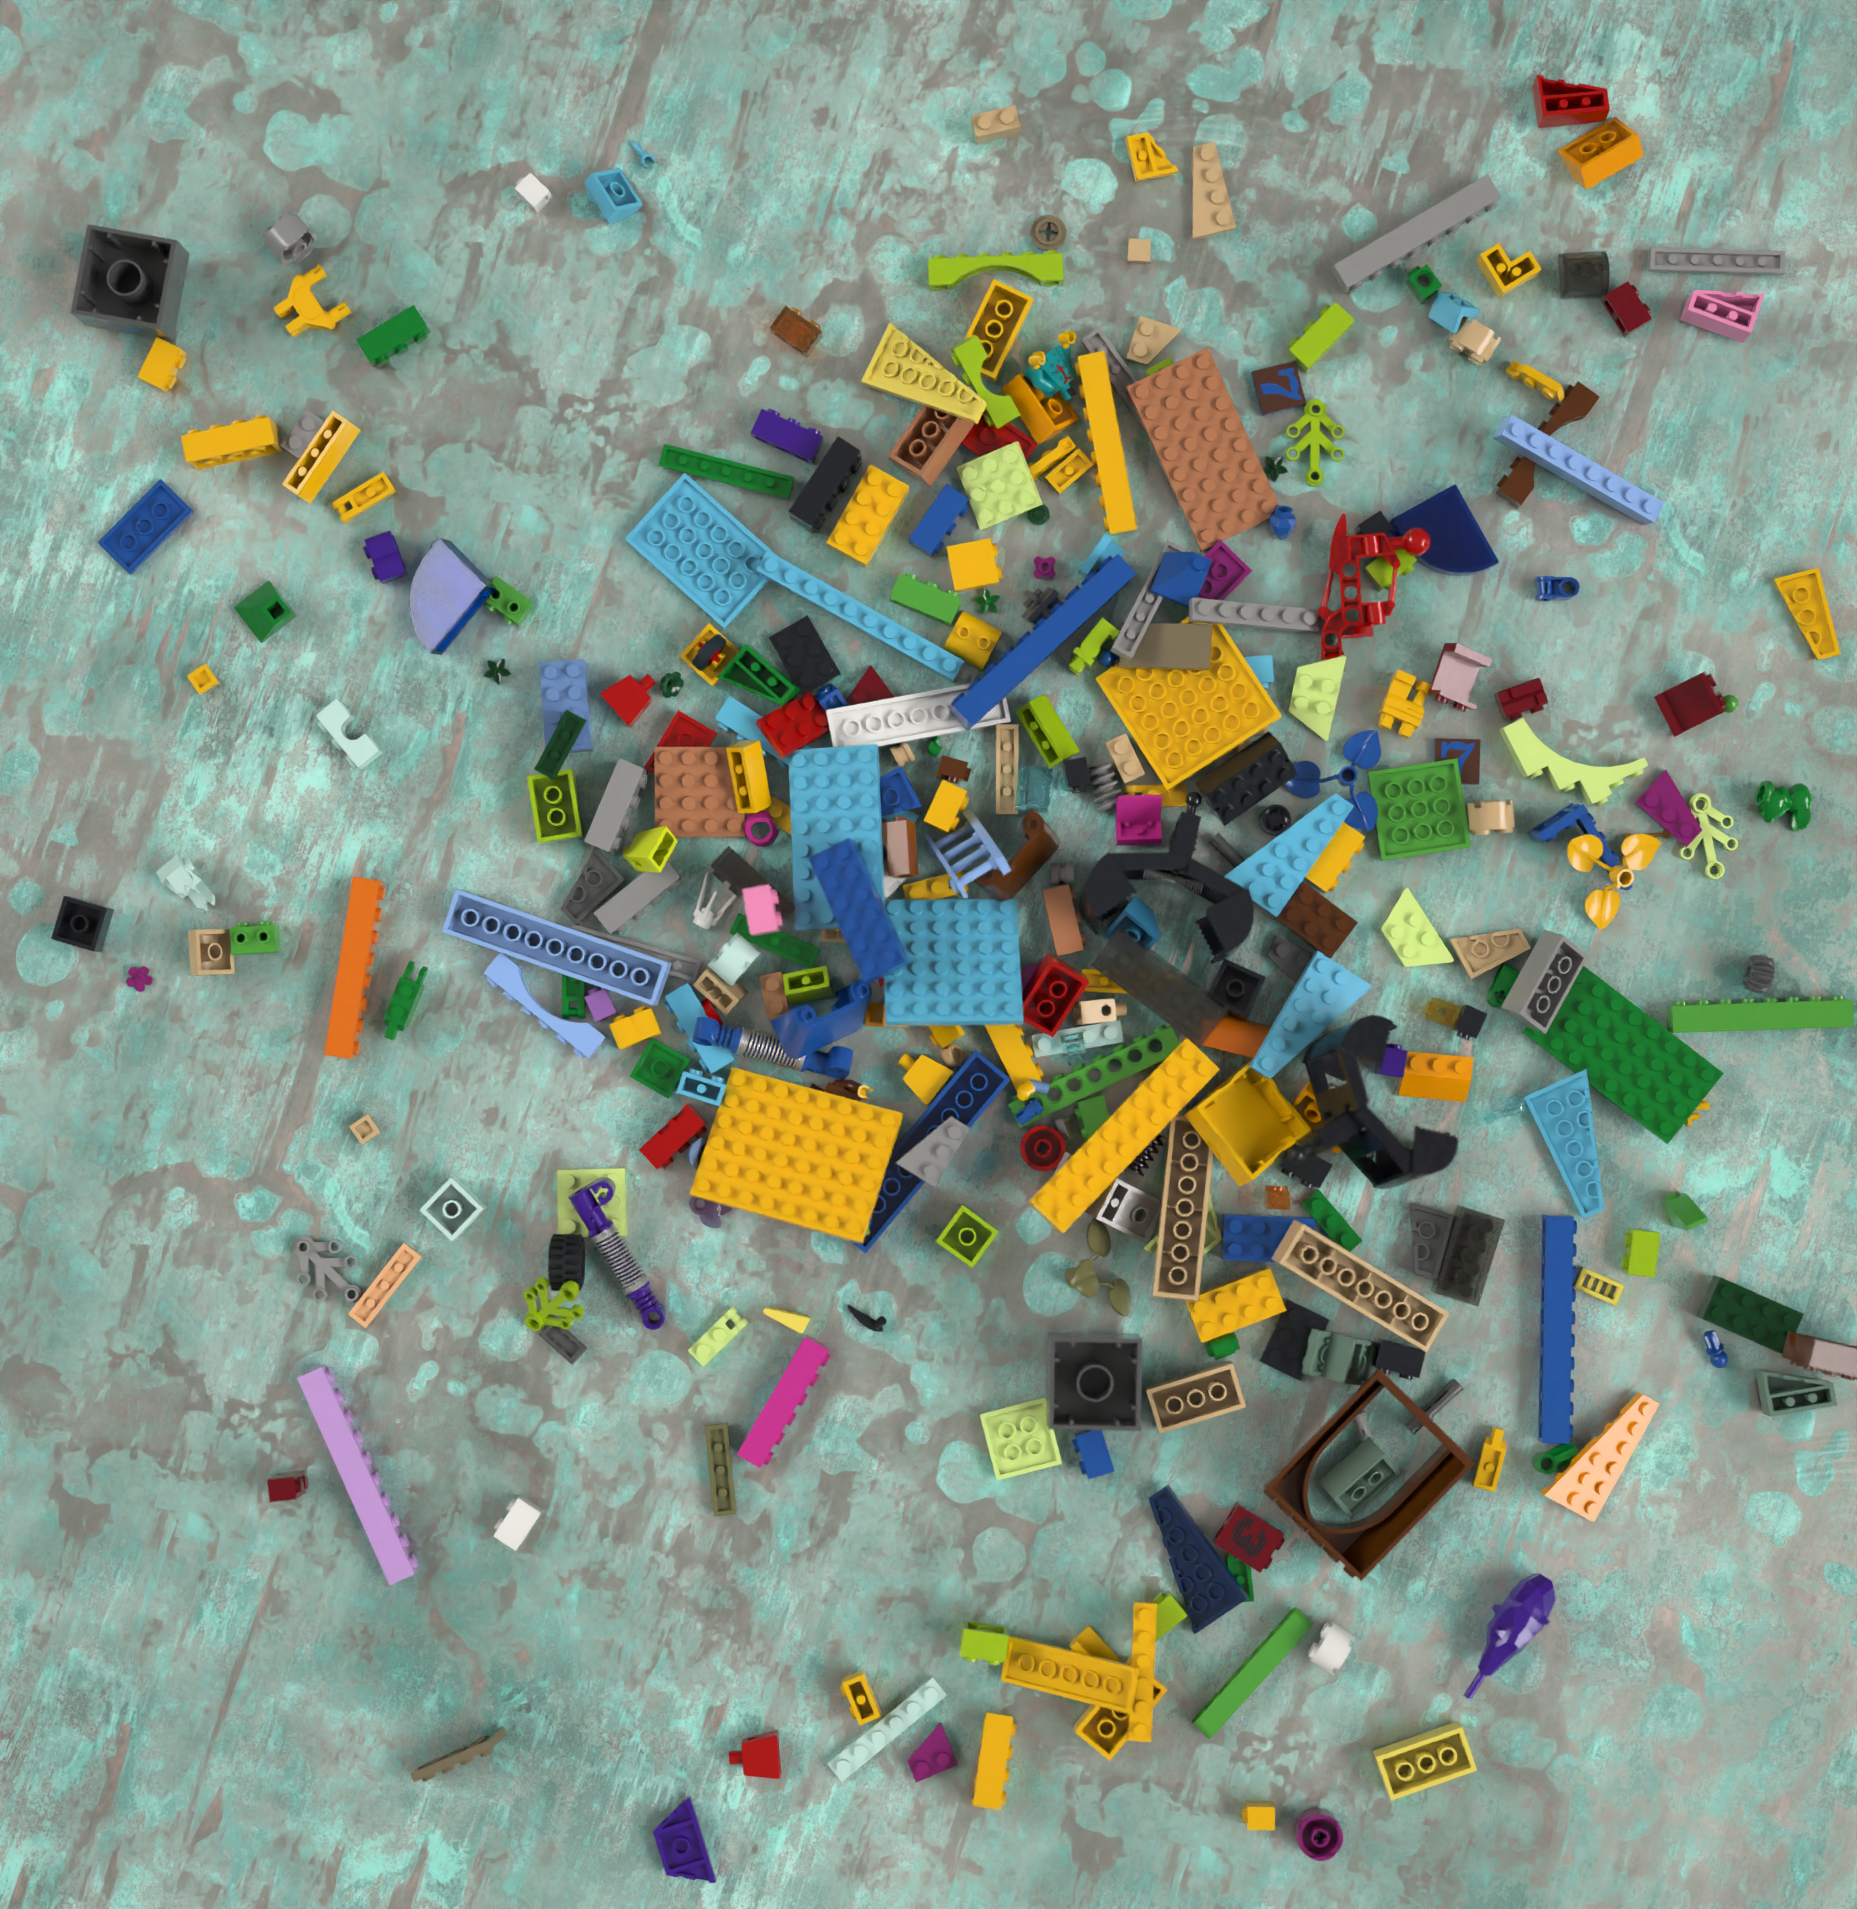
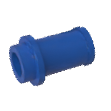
(1029, 1112)

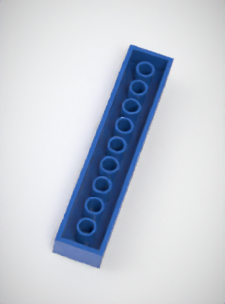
(1039, 645)
(962, 1098)

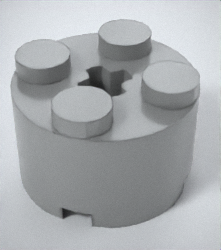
(289, 239)

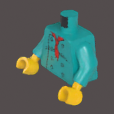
(1054, 370)

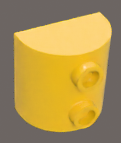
(973, 640)

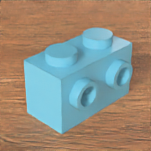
(702, 1088)

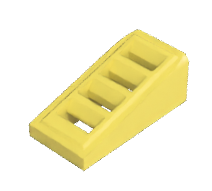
(1617, 1294)
(790, 1319)

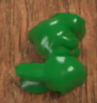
(1775, 802)

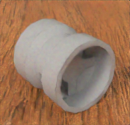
(1062, 873)

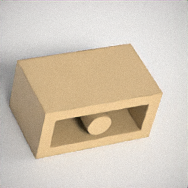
(995, 124)
(1124, 759)

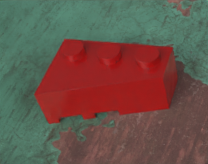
(1568, 103)
(674, 1137)

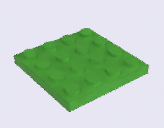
(1419, 809)

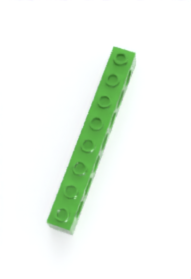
(1087, 1087)

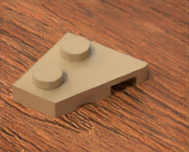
(1150, 340)

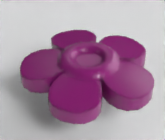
(139, 978)

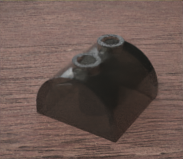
(1583, 274)

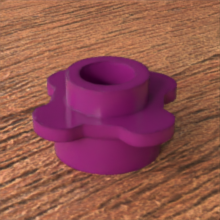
(1049, 563)

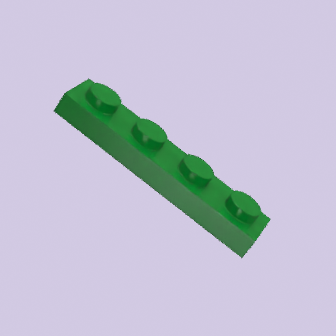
(778, 943)

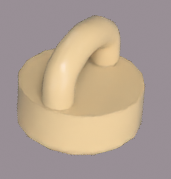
(952, 1055)

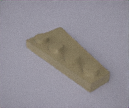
(461, 1755)

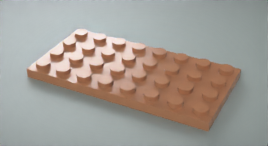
(1203, 449)

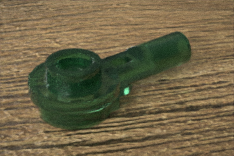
(1039, 515)

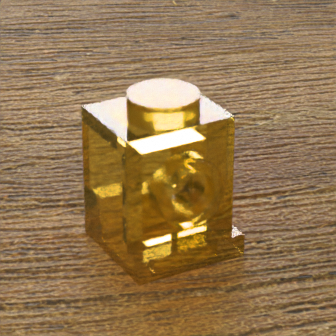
(1451, 1012)

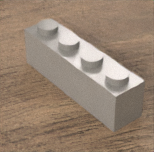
(635, 897)

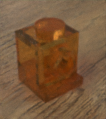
(1277, 1197)

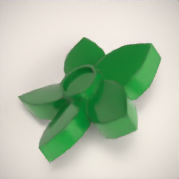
(987, 602)

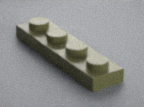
(720, 1469)

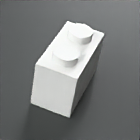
(518, 1522)

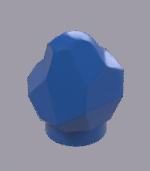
(1282, 521)

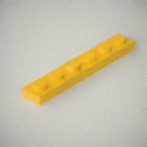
(1143, 1657)

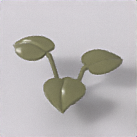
(1084, 1277)

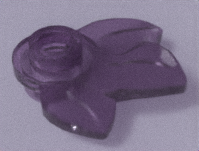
(710, 1212)

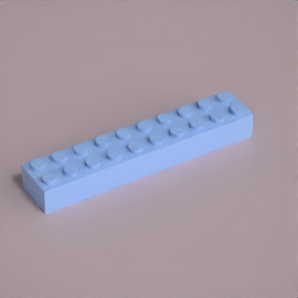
(557, 947)

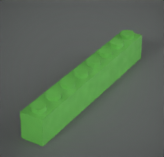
(1760, 1016)

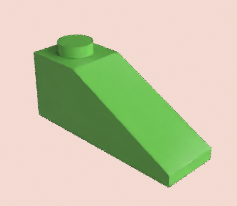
(1682, 1211)

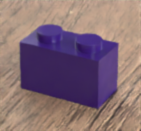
(1393, 1061)

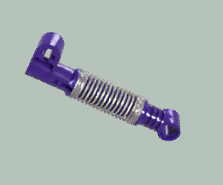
(608, 1242)

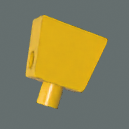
(924, 1076)

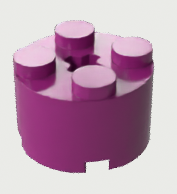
(1330, 1839)

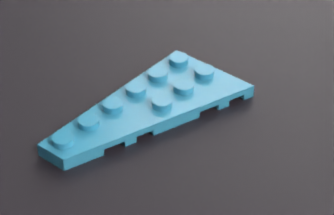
(1284, 862)
(1314, 1003)

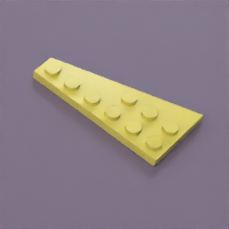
(914, 375)

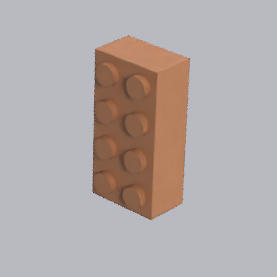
(929, 443)

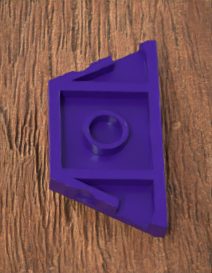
(683, 1844)

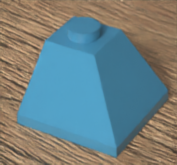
(1137, 920)

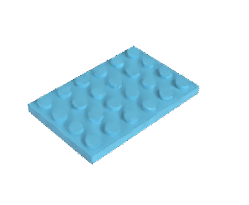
(702, 550)

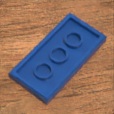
(145, 526)

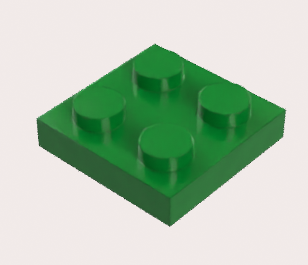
(660, 1068)

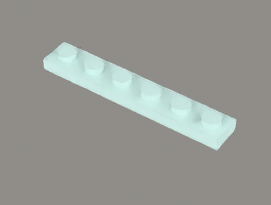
(887, 1728)

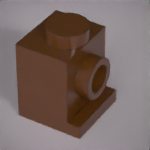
(953, 770)

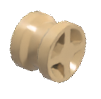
(902, 754)

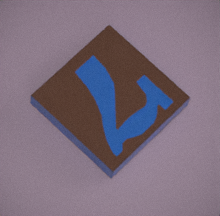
(1278, 388)
(1467, 753)

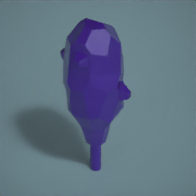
(1514, 1625)

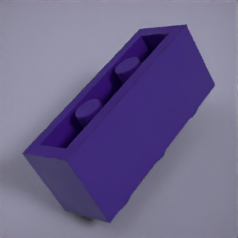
(787, 435)

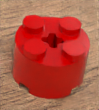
(1053, 1154)

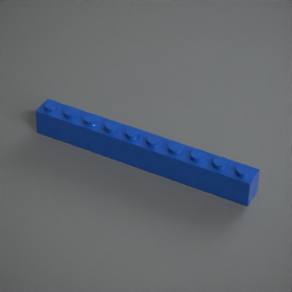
(1556, 1329)

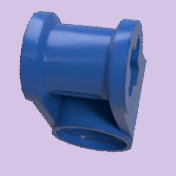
(1551, 588)

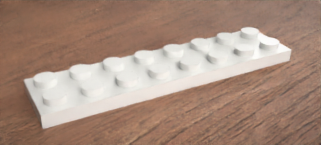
(904, 718)

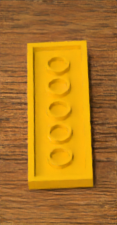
(1070, 1674)

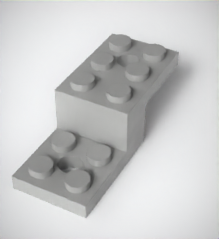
(1118, 1208)

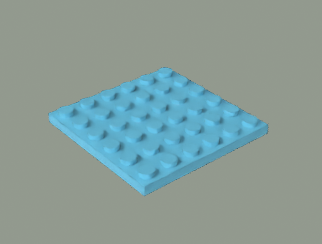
(960, 964)

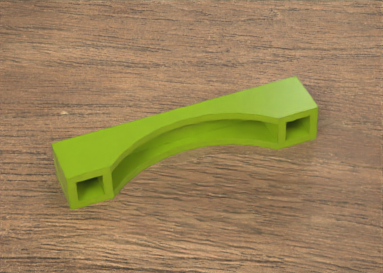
(1041, 268)

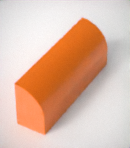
(1238, 1036)

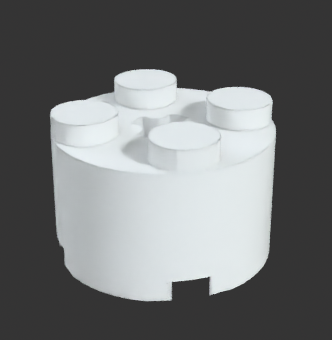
(1331, 1648)

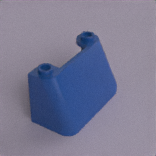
(803, 1032)

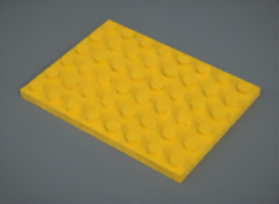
(797, 1155)

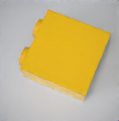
(973, 565)

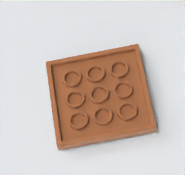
(695, 792)

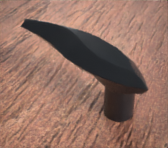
(867, 1321)

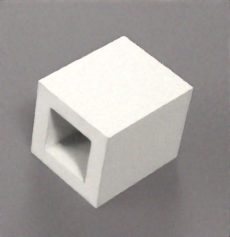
(533, 192)

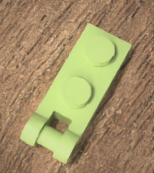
(717, 1337)

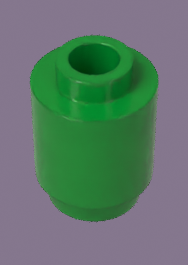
(1222, 1346)

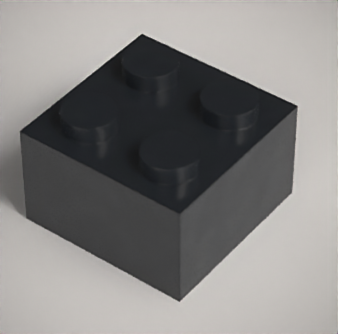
(82, 924)
(1237, 988)

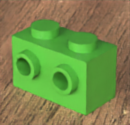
(509, 602)
(255, 939)

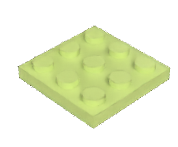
(999, 485)
(574, 1179)
(1020, 1439)

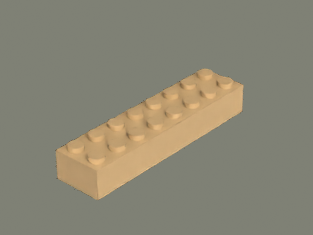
(1182, 1214)
(1360, 1285)

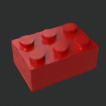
(1052, 994)

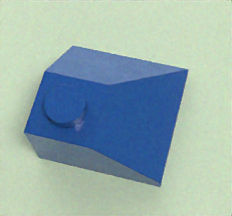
(1180, 576)

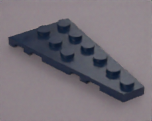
(1198, 1569)

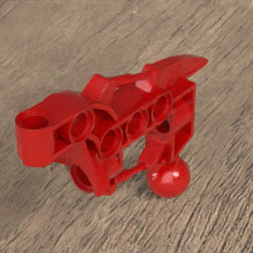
(1346, 551)

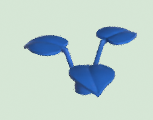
(1362, 750)

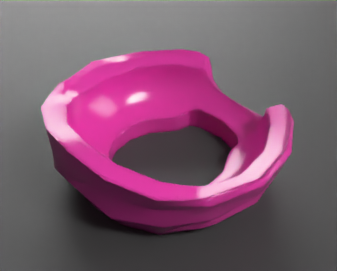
(760, 816)

